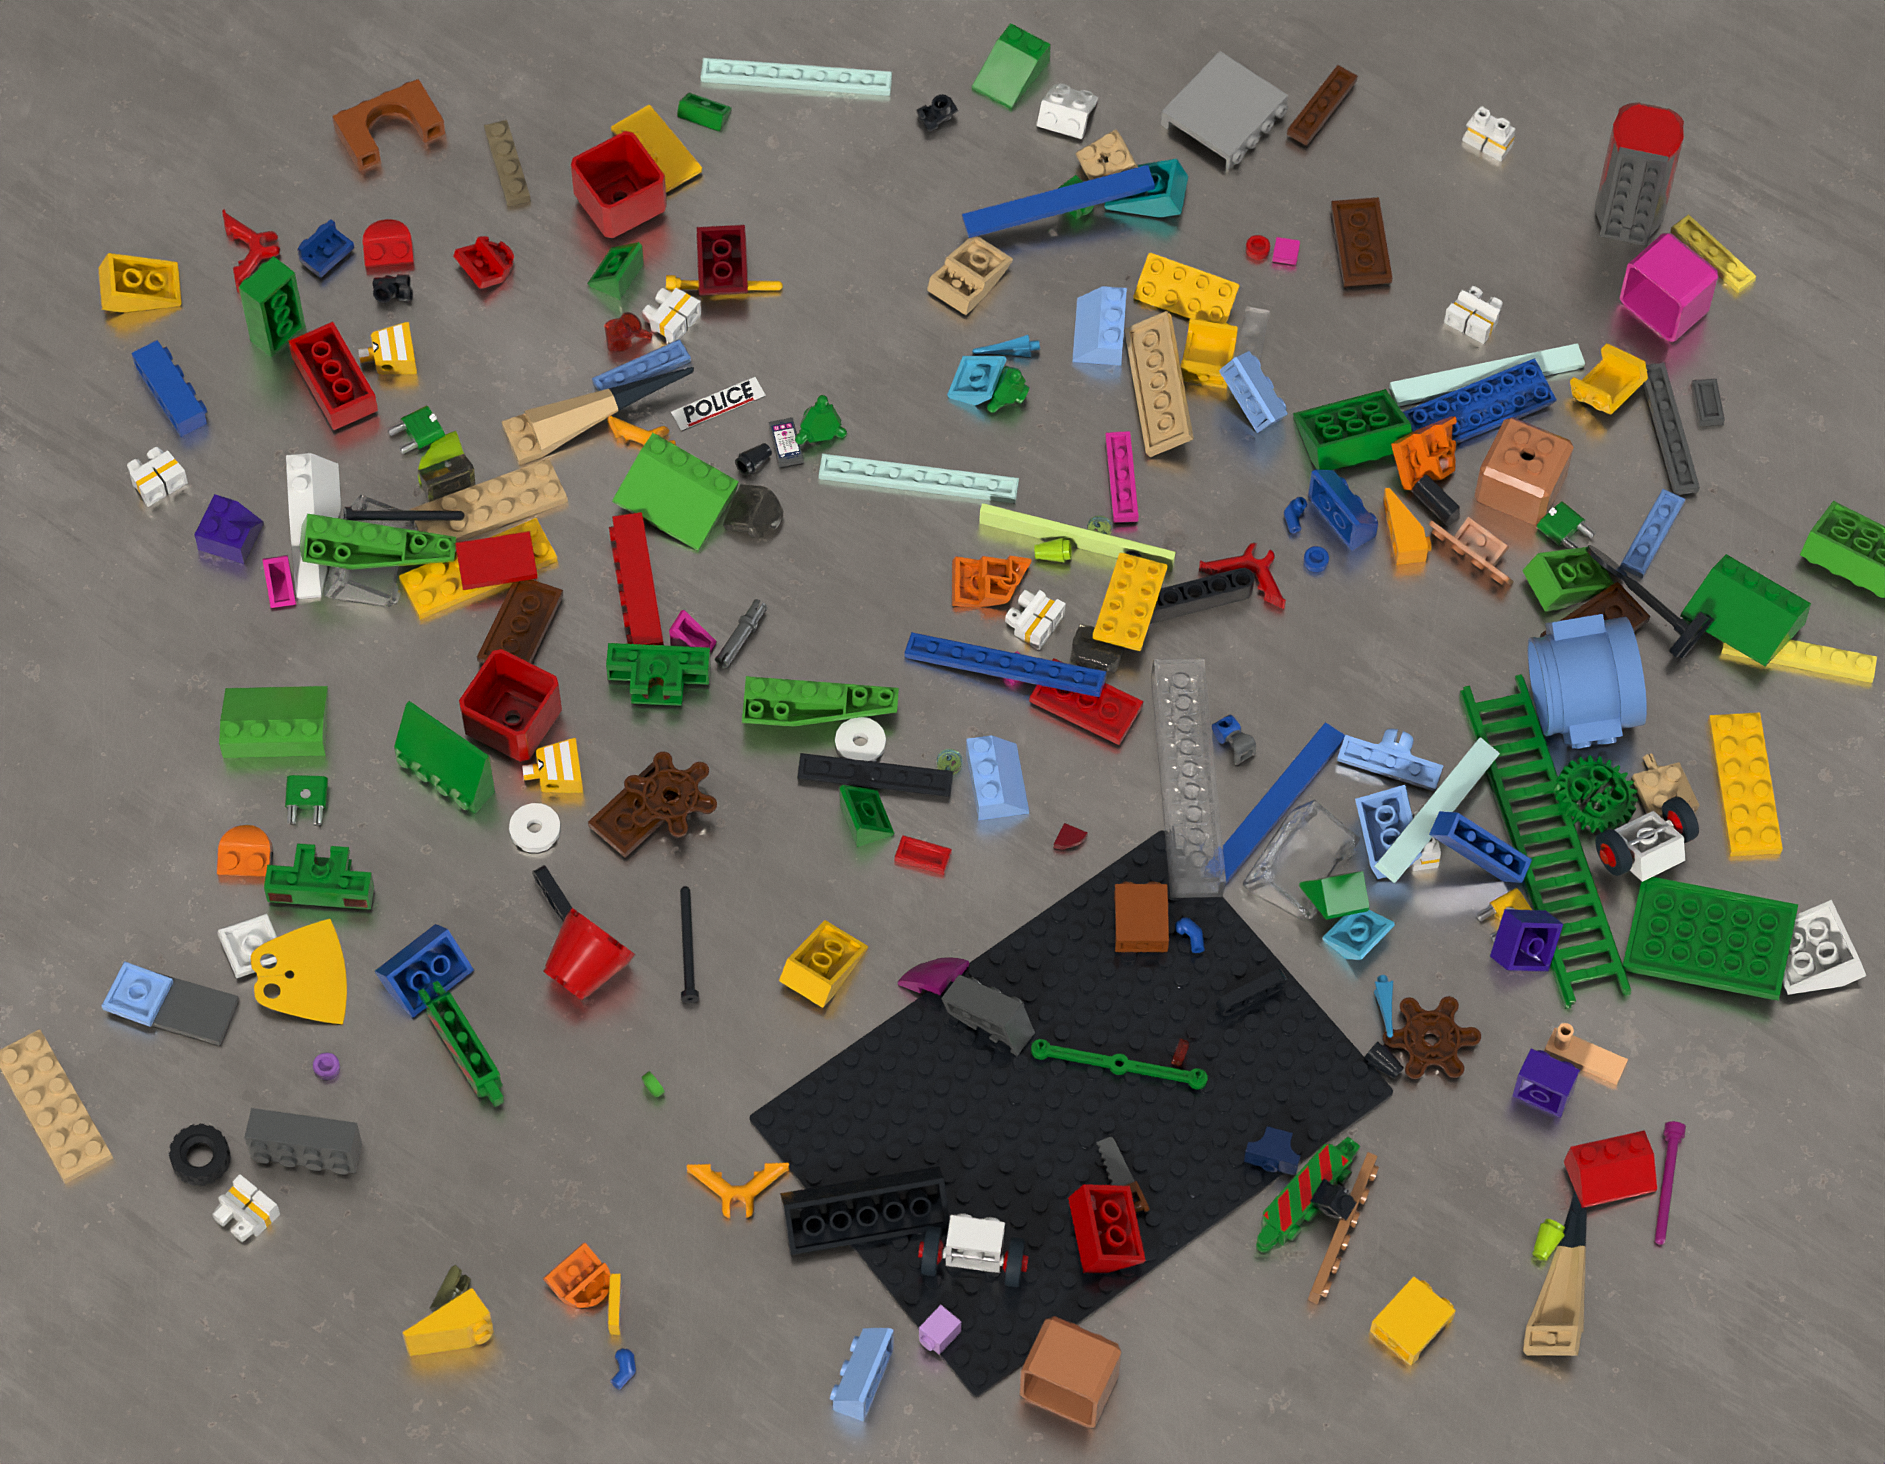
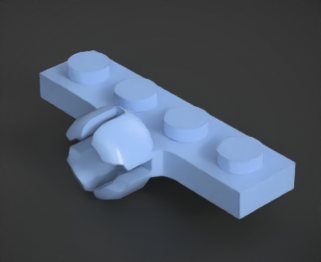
(1391, 759)

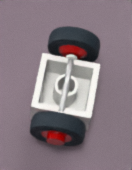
(1649, 842)
(975, 1246)

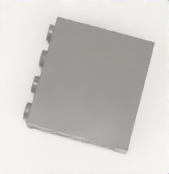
(1226, 108)

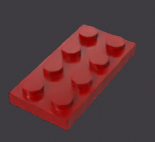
(1103, 715)

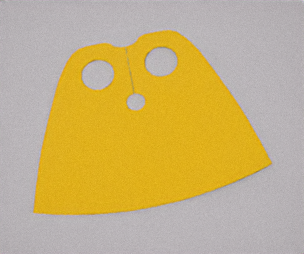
(319, 971)

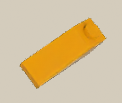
(1405, 531)

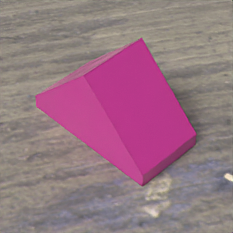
(279, 581)
(689, 633)

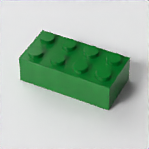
(272, 306)

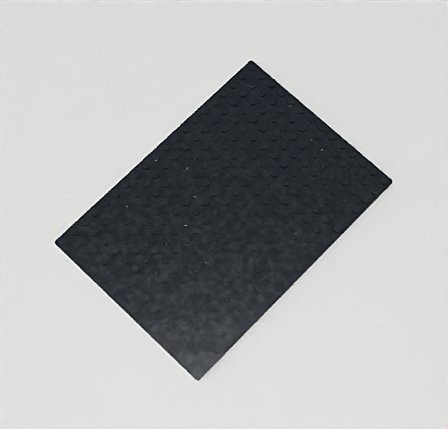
(1026, 1129)

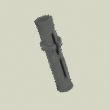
(746, 625)

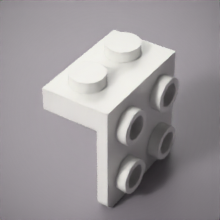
(1066, 110)

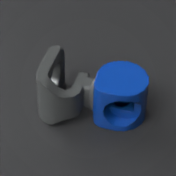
(1229, 731)

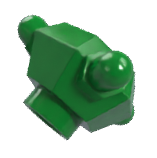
(1009, 389)
(820, 423)

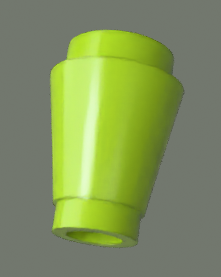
(1055, 550)
(1548, 1237)

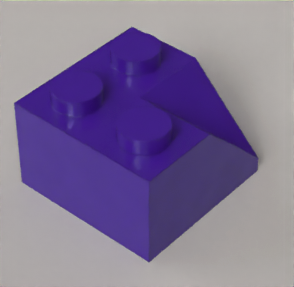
(228, 530)
(1526, 940)
(1546, 1082)

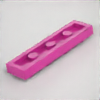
(1121, 477)

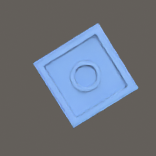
(137, 994)

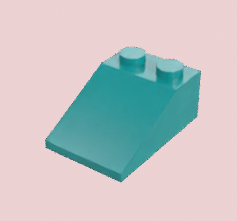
(1162, 201)

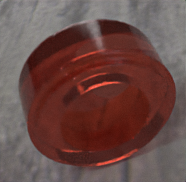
(1180, 1052)

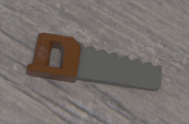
(1119, 1172)

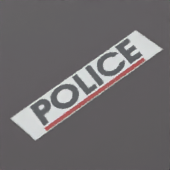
(718, 403)

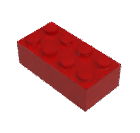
(333, 375)

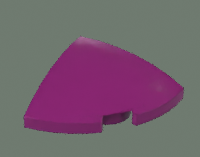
(933, 974)

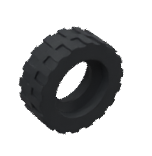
(193, 1135)

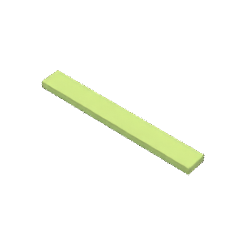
(1079, 537)

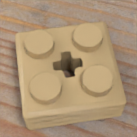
(1107, 148)

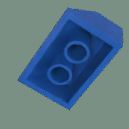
(1342, 508)
(421, 963)

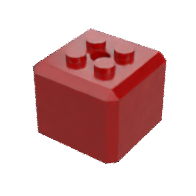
(619, 170)
(507, 688)

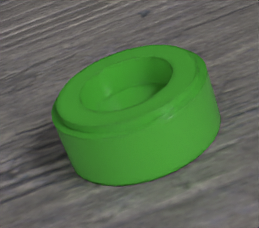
(652, 1084)

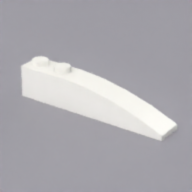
(312, 490)

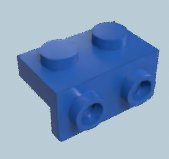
(324, 249)

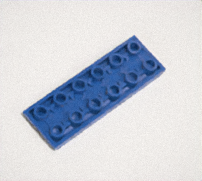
(1487, 402)

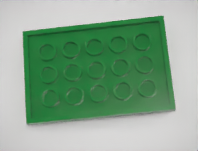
(1710, 937)

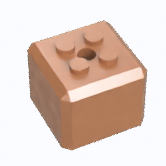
(1519, 485)
(1070, 1371)

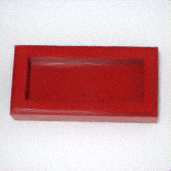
(923, 855)

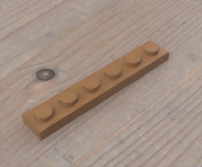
(1340, 1238)

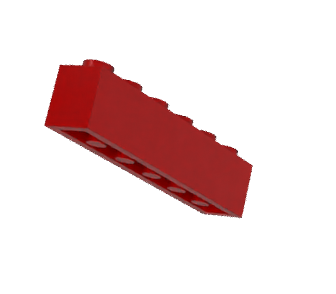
(637, 580)

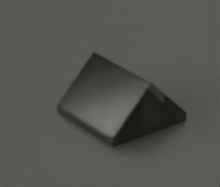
(447, 477)

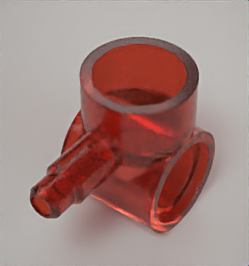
(622, 330)

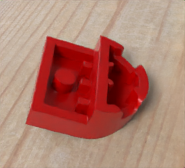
(387, 244)
(486, 261)

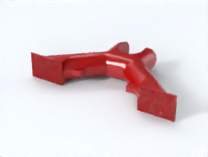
(255, 243)
(1259, 567)

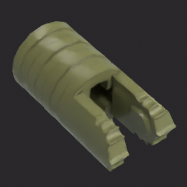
(452, 1287)

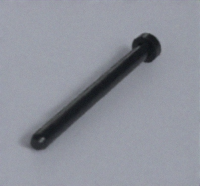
(375, 515)
(689, 994)

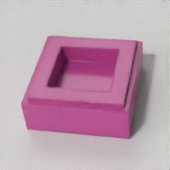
(1286, 251)

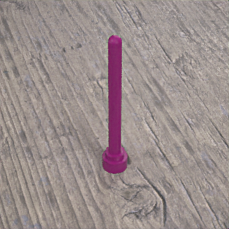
(1674, 1134)

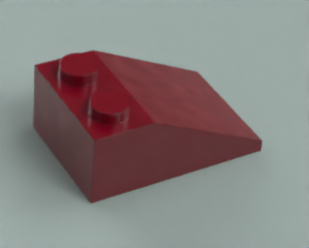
(722, 260)

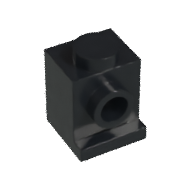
(1333, 1200)

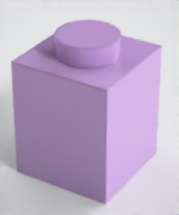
(939, 1330)

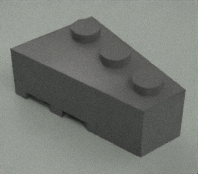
(991, 1011)

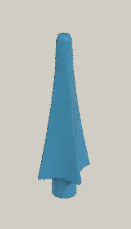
(1018, 347)
(1384, 997)

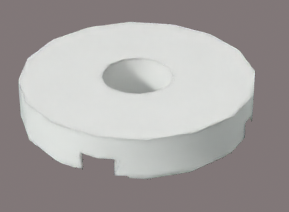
(862, 728)
(534, 814)

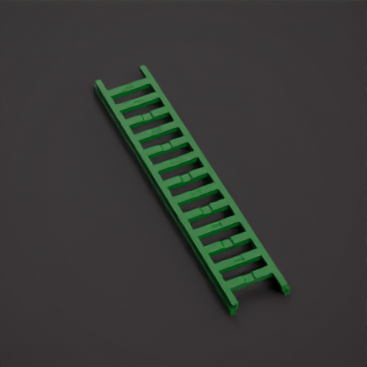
(1519, 842)

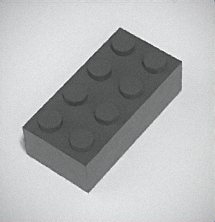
(303, 1141)

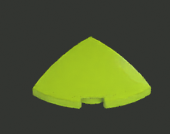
(441, 450)

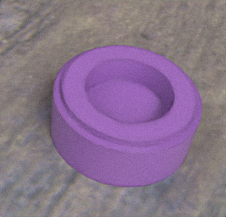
(326, 1066)

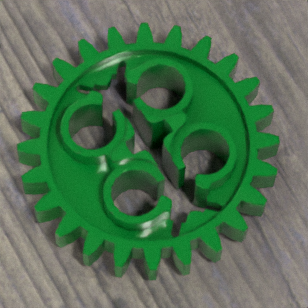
(1583, 777)

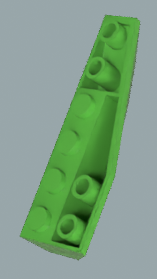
(369, 545)
(812, 702)

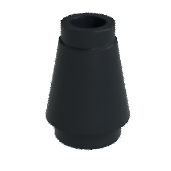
(750, 460)
(1384, 1060)

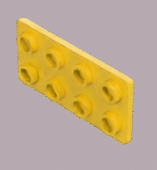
(662, 146)
(1185, 290)
(1130, 601)

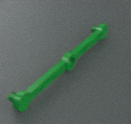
(1195, 1078)

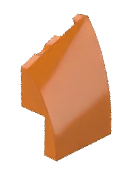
(1426, 452)
(986, 580)

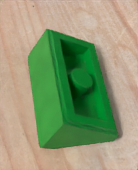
(703, 111)

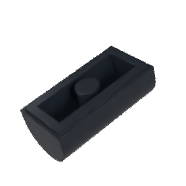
(1437, 500)

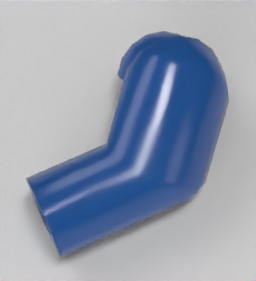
(1293, 512)
(1195, 933)
(627, 1368)

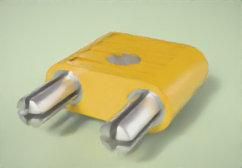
(1509, 900)

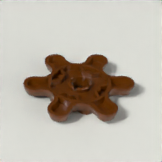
(667, 779)
(1436, 1022)

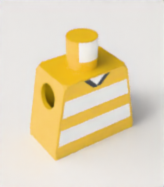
(391, 351)
(556, 768)

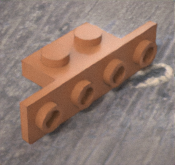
(1479, 544)

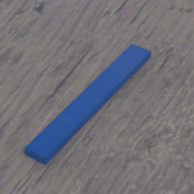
(1058, 201)
(1005, 664)
(1280, 798)

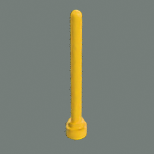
(673, 282)

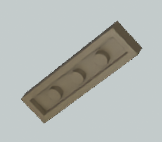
(507, 163)

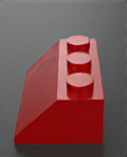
(1612, 1169)
(1106, 1228)

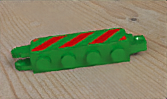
(463, 1043)
(1293, 1205)

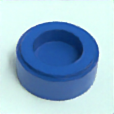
(1316, 559)

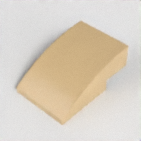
(969, 274)

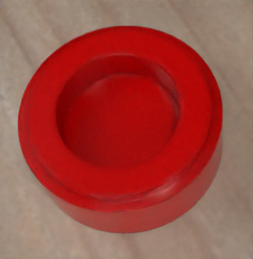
(1257, 247)

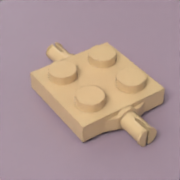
(1662, 784)

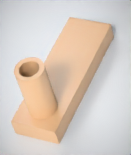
(1585, 1055)

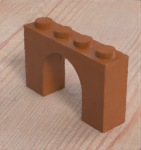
(406, 101)

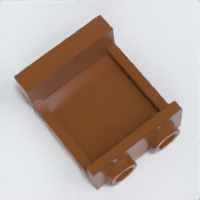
(1141, 917)

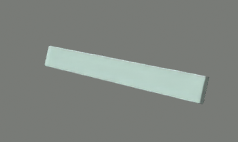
(796, 76)
(1438, 384)
(918, 478)
(1444, 799)

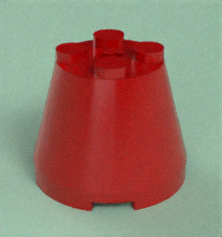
(585, 956)

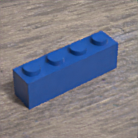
(169, 387)
(1480, 847)

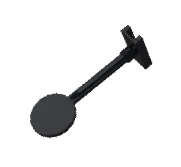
(1688, 632)

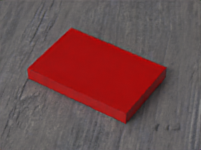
(496, 560)

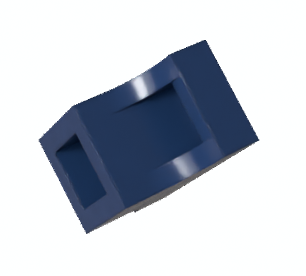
(1273, 1152)

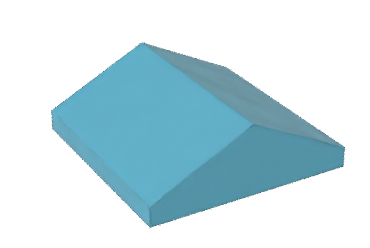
(976, 378)
(1357, 934)

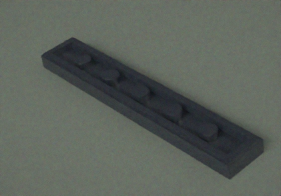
(875, 774)

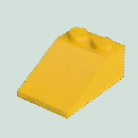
(138, 283)
(822, 963)
(451, 1327)

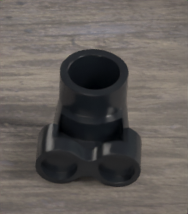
(940, 110)
(392, 287)

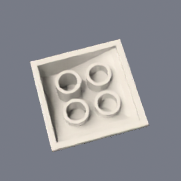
(1820, 952)

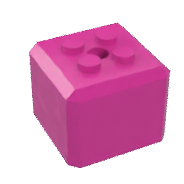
(1669, 286)

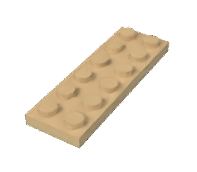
(1158, 384)
(497, 502)
(53, 1106)

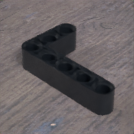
(1203, 588)

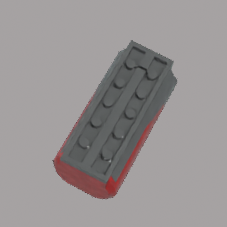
(1638, 172)

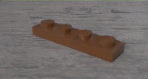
(1322, 105)

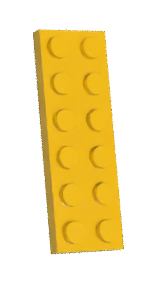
(440, 585)
(1745, 784)

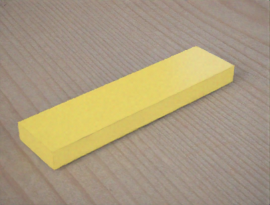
(1706, 246)

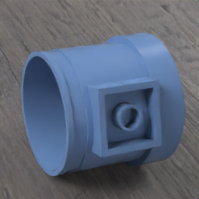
(1587, 679)

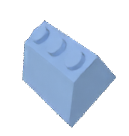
(1100, 326)
(1253, 391)
(996, 777)
(1383, 820)
(863, 1372)

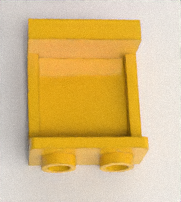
(1206, 351)
(1610, 380)
(1412, 1319)

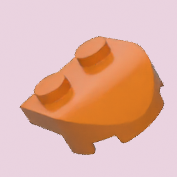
(244, 852)
(580, 1278)

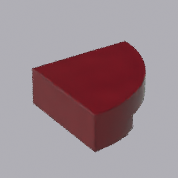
(1069, 837)

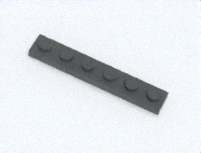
(1670, 430)

